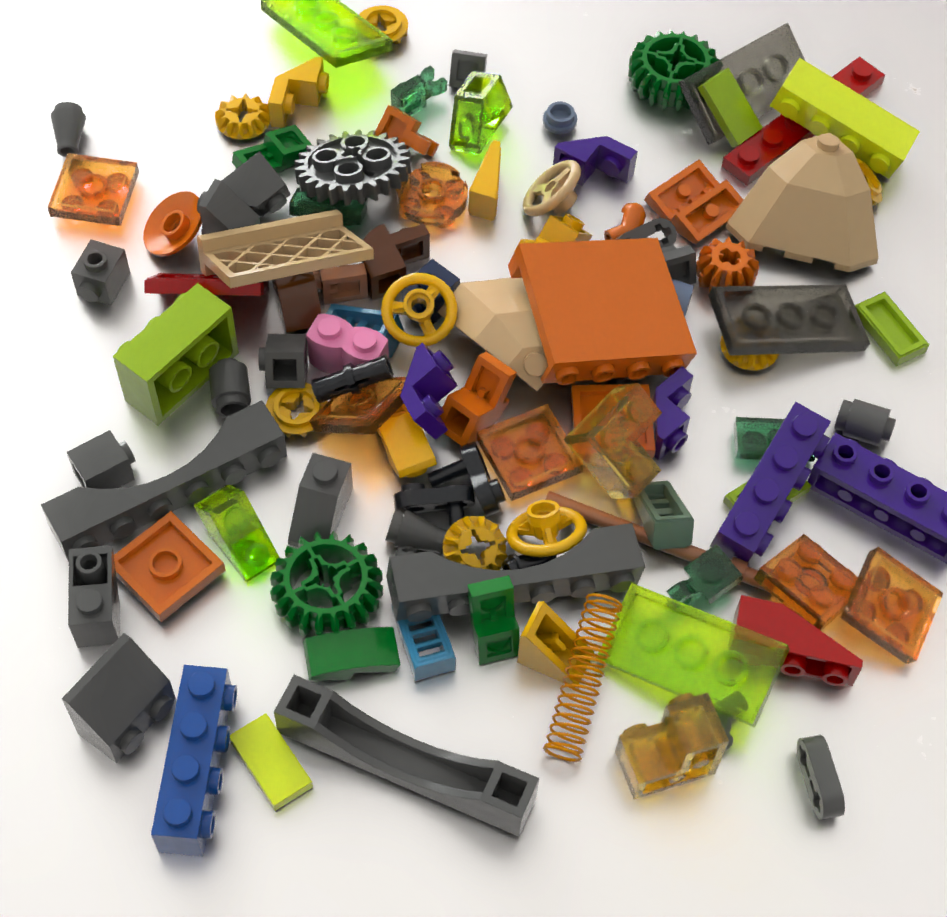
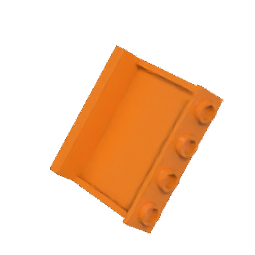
(604, 309)

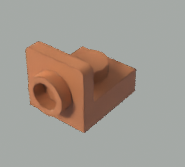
(342, 283)

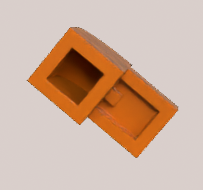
(479, 401)

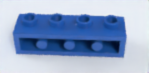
(193, 760)

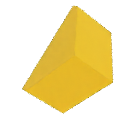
(547, 645)

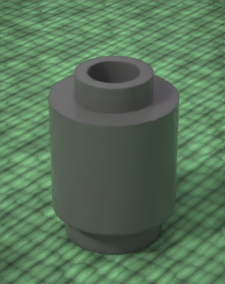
(229, 386)
(865, 422)

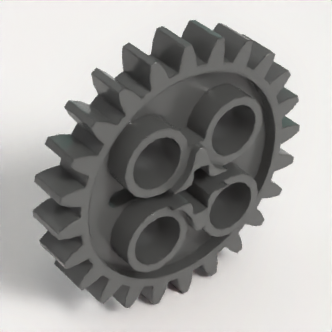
(353, 167)

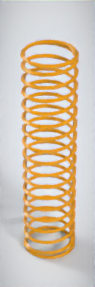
(558, 745)

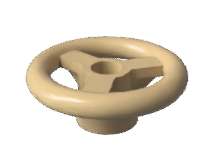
(557, 192)

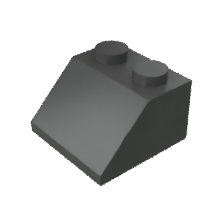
(119, 699)

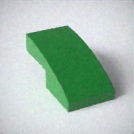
(279, 148)
(493, 619)
(350, 652)

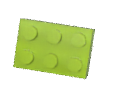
(175, 353)

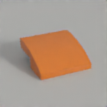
(694, 202)

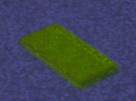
(329, 29)
(695, 653)

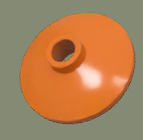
(172, 224)

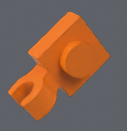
(405, 127)

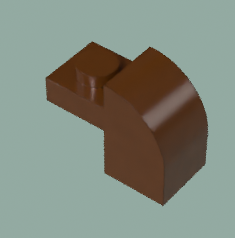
(392, 255)
(297, 301)

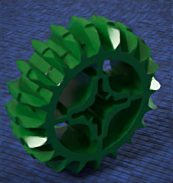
(654, 63)
(335, 564)

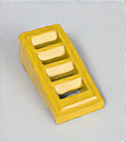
(484, 189)

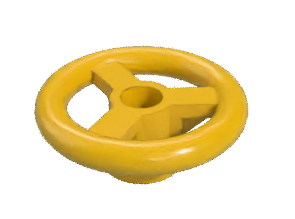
(416, 296)
(544, 521)

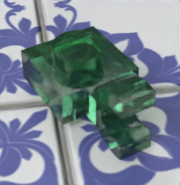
(413, 93)
(708, 576)

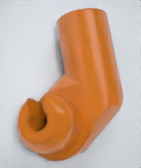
(632, 218)

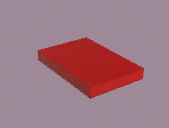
(181, 283)

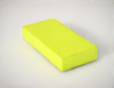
(270, 761)

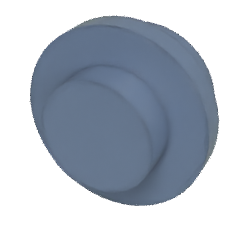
(560, 118)

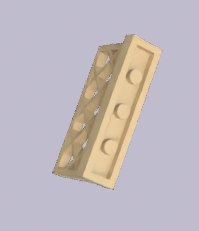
(280, 249)

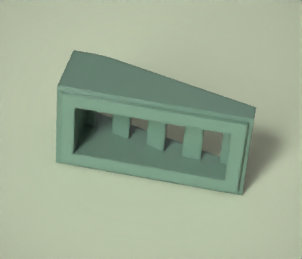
(665, 518)

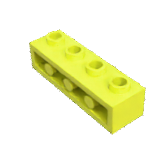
(833, 108)

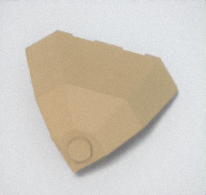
(811, 207)
(503, 324)

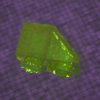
(478, 111)
(237, 531)

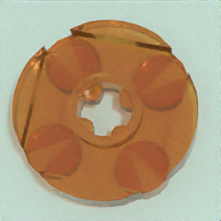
(437, 210)

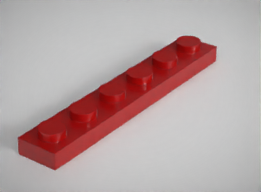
(767, 145)

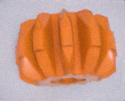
(726, 265)

